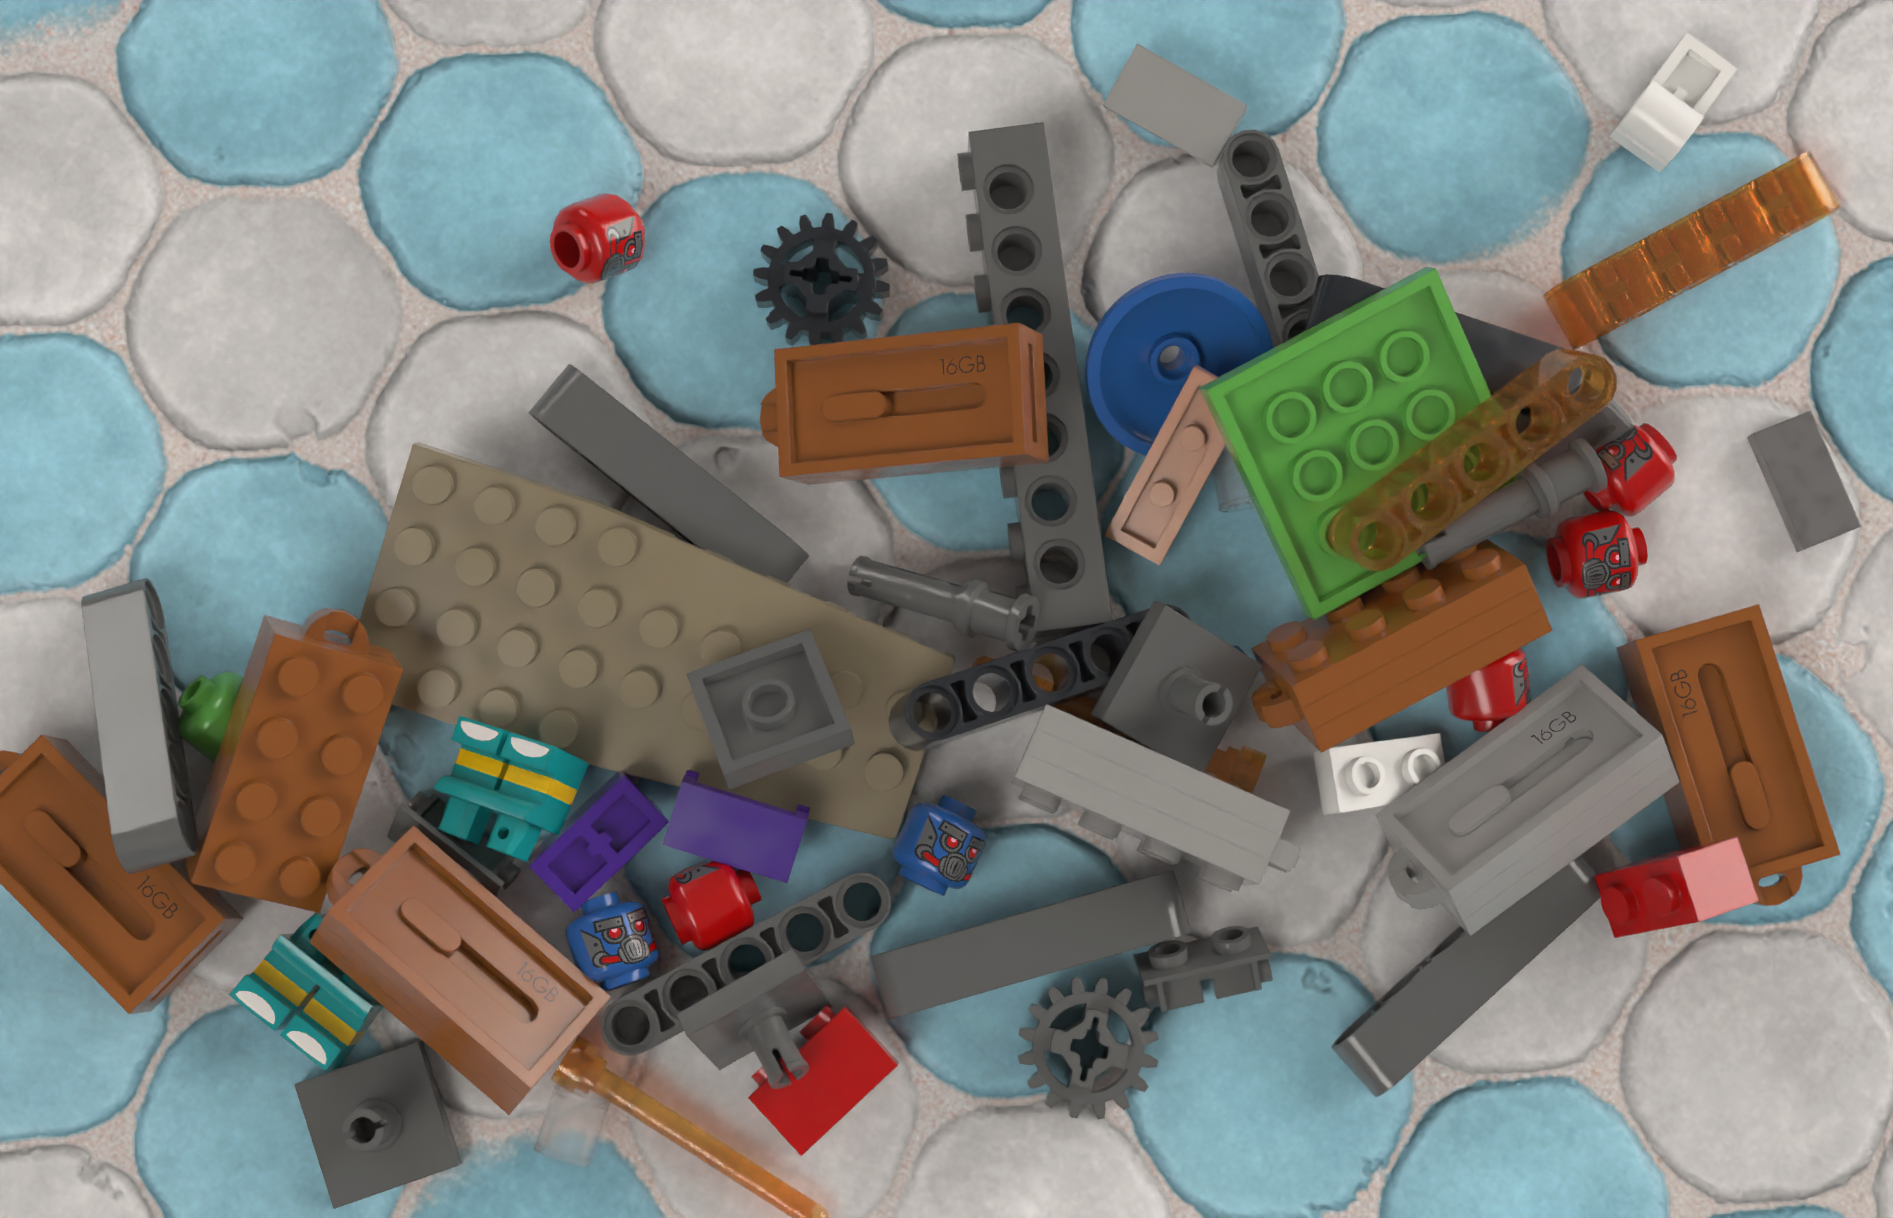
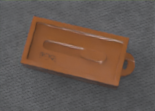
(908, 405)
(1396, 644)
(1733, 746)
(293, 760)
(61, 865)
(455, 965)

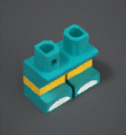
(510, 776)
(308, 998)

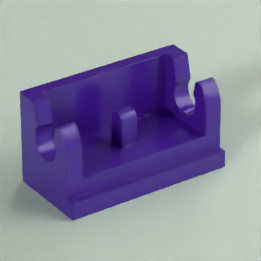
(735, 829)
(597, 840)

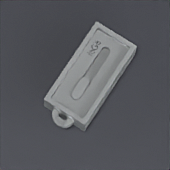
(1154, 800)
(1524, 801)

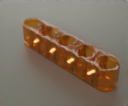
(1691, 250)
(1502, 456)

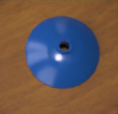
(1123, 368)

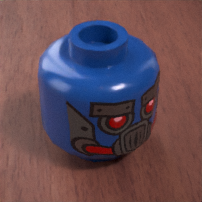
(939, 845)
(612, 941)

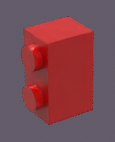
(1676, 888)
(843, 1069)

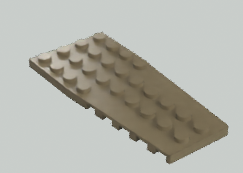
(584, 630)

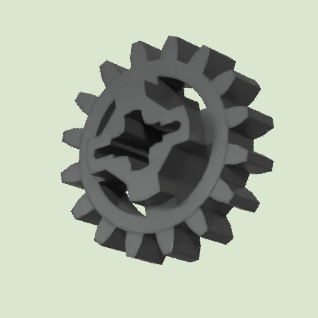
(1116, 1053)

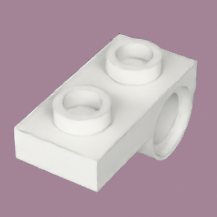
(1673, 103)
(1374, 772)

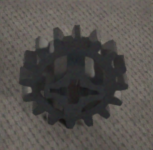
(797, 279)

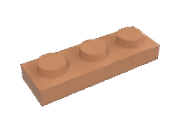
(1170, 475)

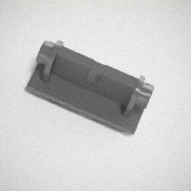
(486, 865)
(1231, 957)

